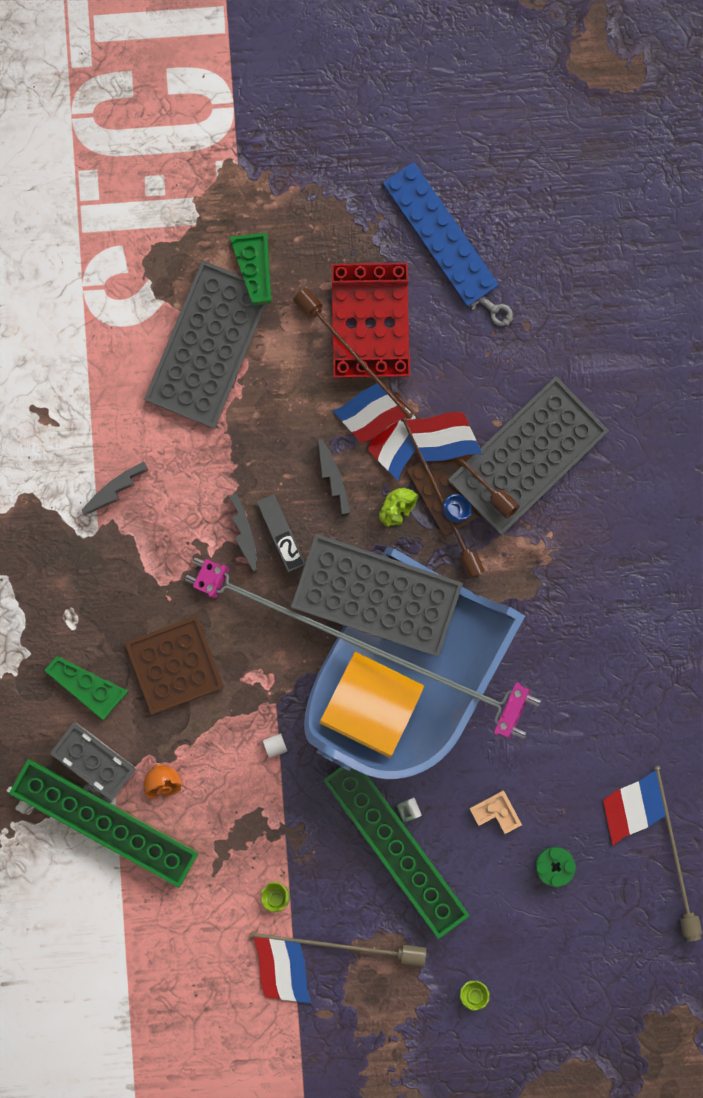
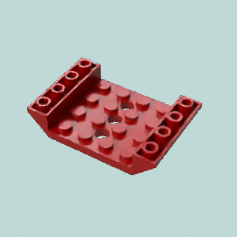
(376, 293)

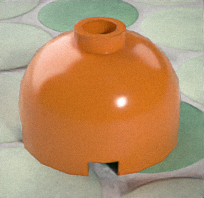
(163, 781)

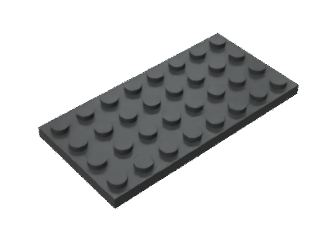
(206, 346)
(530, 453)
(376, 595)

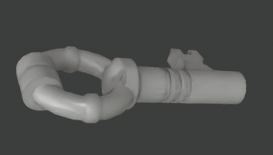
(494, 309)

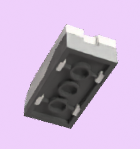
(93, 761)

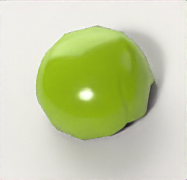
(275, 897)
(474, 995)

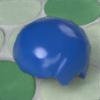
(456, 508)

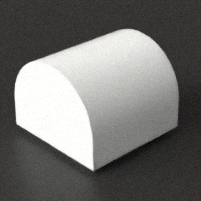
(275, 745)
(409, 810)

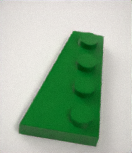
(254, 262)
(92, 691)

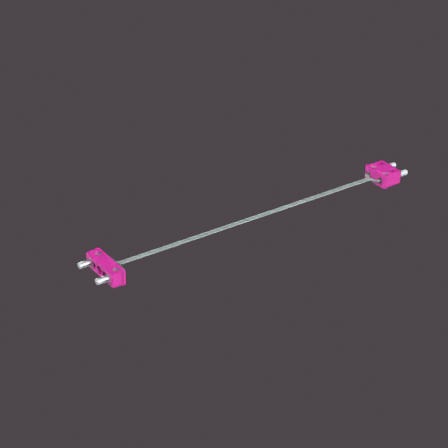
(214, 580)

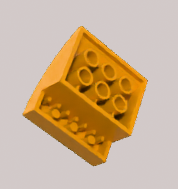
(372, 704)

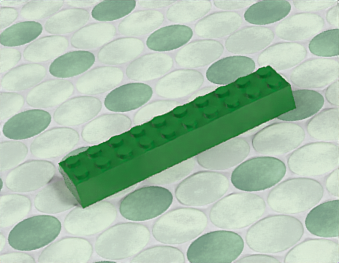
(104, 822)
(397, 849)

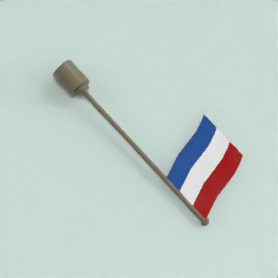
(285, 969)

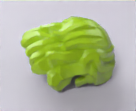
(396, 502)

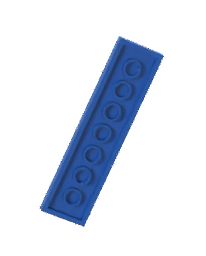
(440, 234)

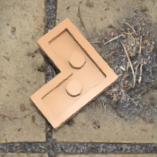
(498, 807)

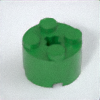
(556, 877)

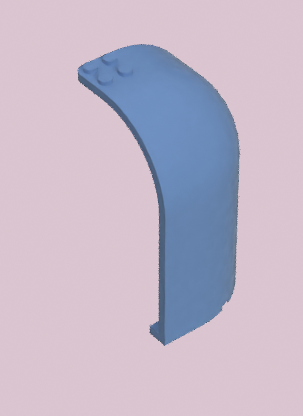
(469, 656)

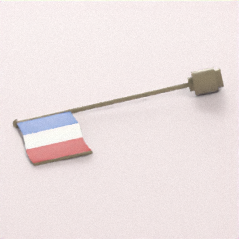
(638, 808)

